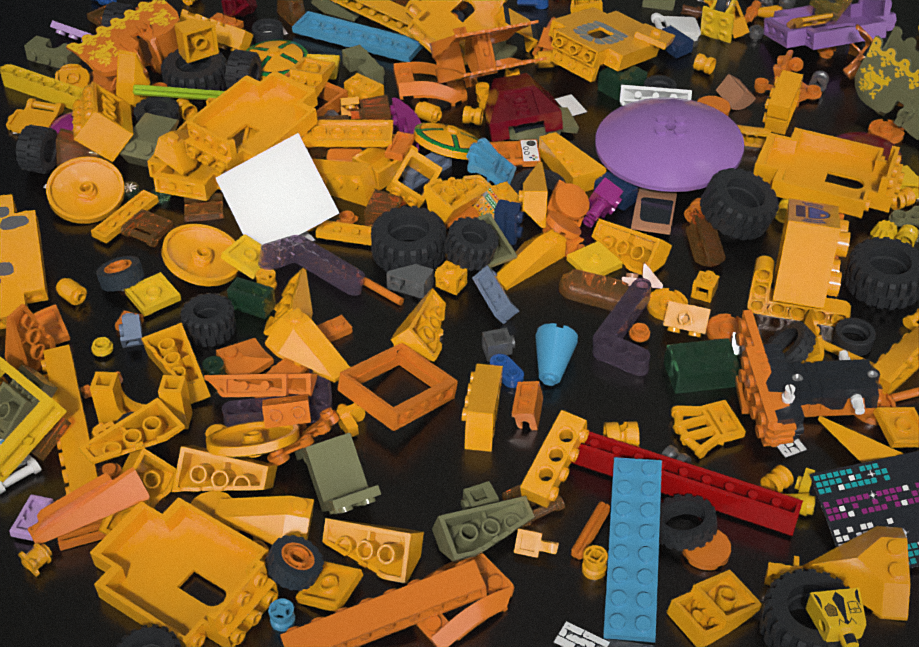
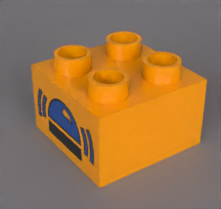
(807, 252)

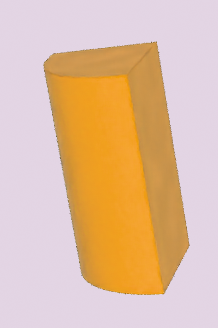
(754, 135)

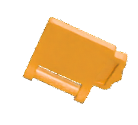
(33, 116)

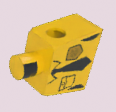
(838, 615)

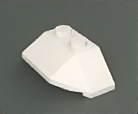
(635, 93)

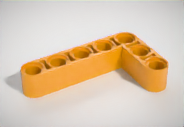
(762, 301)

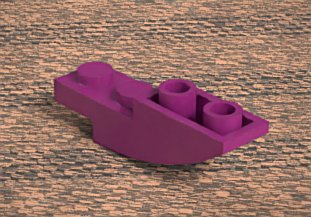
(404, 118)

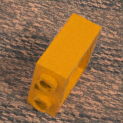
(421, 165)

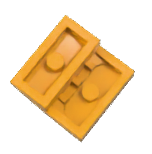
(811, 20)

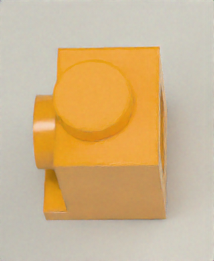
(706, 280)

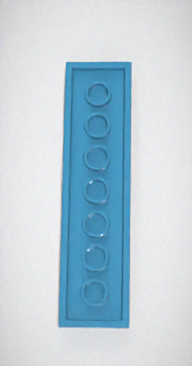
(352, 34)
(633, 550)

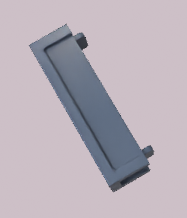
(413, 179)
(494, 294)

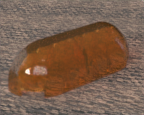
(704, 241)
(592, 288)

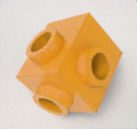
(451, 277)

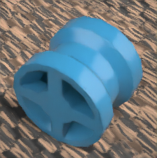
(285, 609)

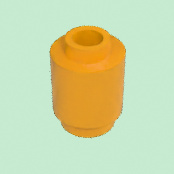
(545, 63)
(428, 112)
(71, 291)

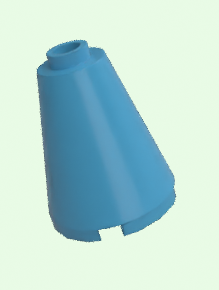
(554, 351)

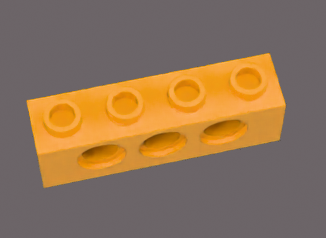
(565, 426)

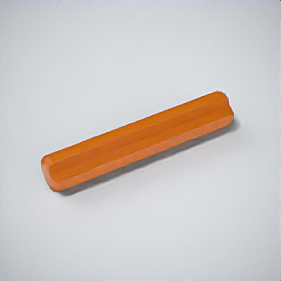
(590, 530)

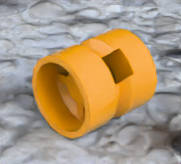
(626, 433)

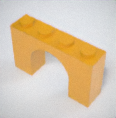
(113, 403)

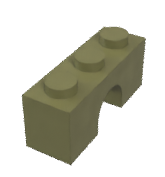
(41, 51)
(359, 59)

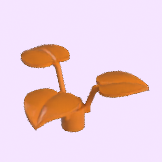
(851, 70)

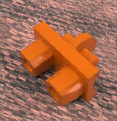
(787, 63)

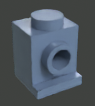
(130, 330)

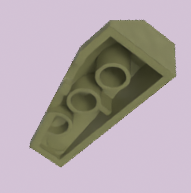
(477, 529)

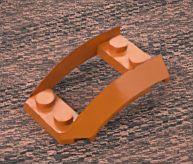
(403, 72)
(498, 588)

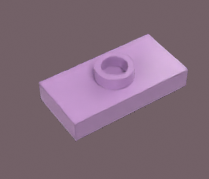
(28, 516)

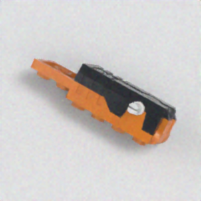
(768, 387)
(831, 387)

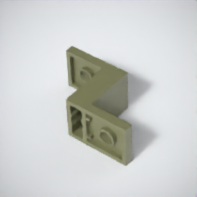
(337, 474)

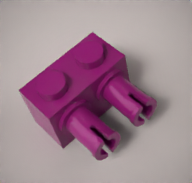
(602, 201)

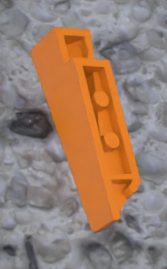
(263, 384)
(88, 504)

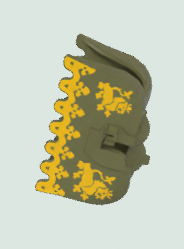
(892, 77)

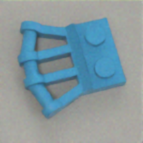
(489, 162)

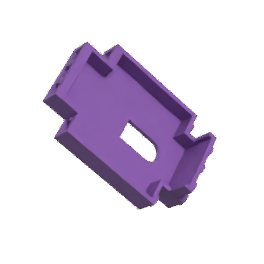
(871, 15)

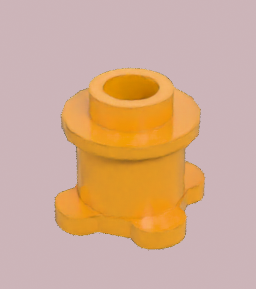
(36, 558)

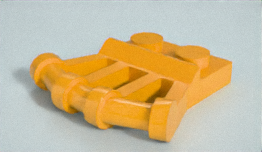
(720, 424)

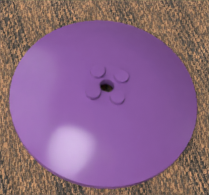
(668, 143)

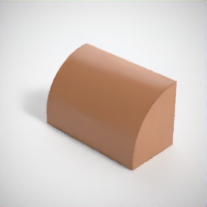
(735, 93)

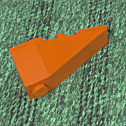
(26, 339)

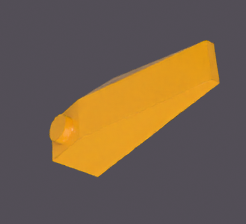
(535, 195)
(422, 327)
(859, 445)
(267, 516)

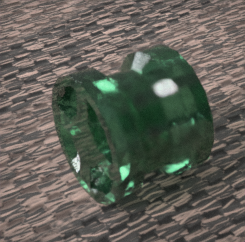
(213, 366)

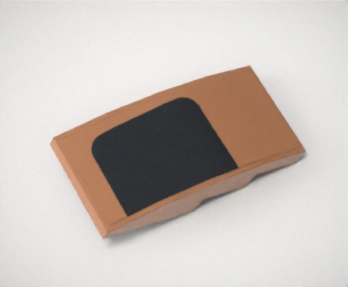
(654, 211)

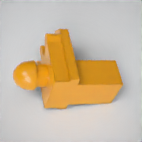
(349, 417)

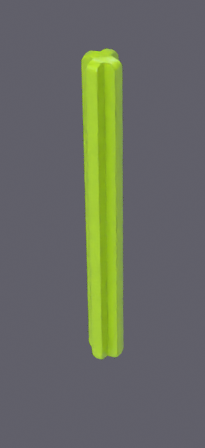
(173, 92)

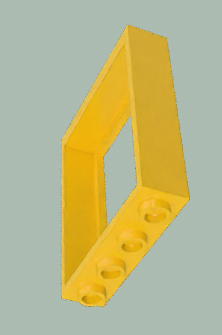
(32, 428)

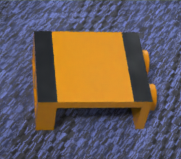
(506, 17)

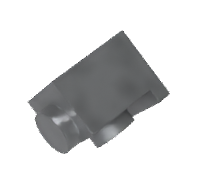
(497, 342)

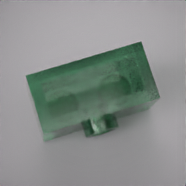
(251, 297)

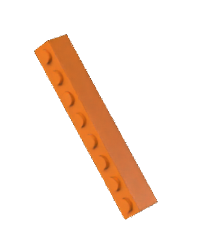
(392, 610)

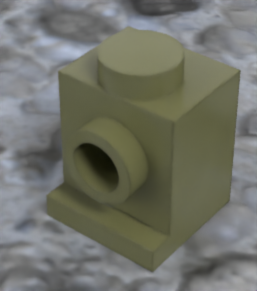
(478, 496)

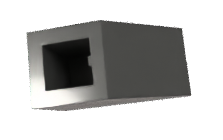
(411, 280)

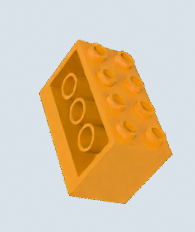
(102, 121)

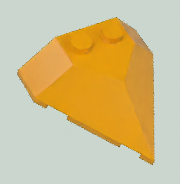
(876, 565)

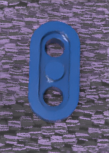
(511, 372)

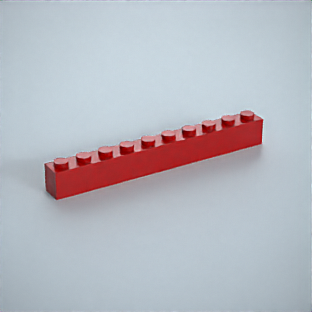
(678, 477)

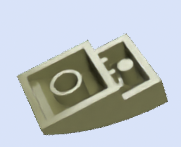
(18, 402)

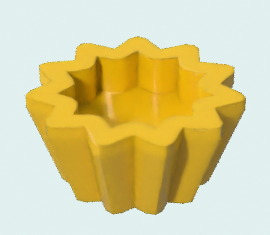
(885, 229)

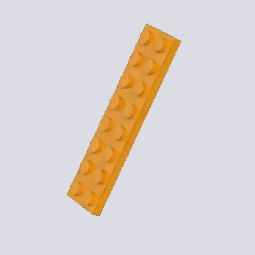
(344, 133)

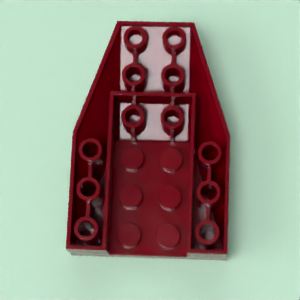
(519, 101)

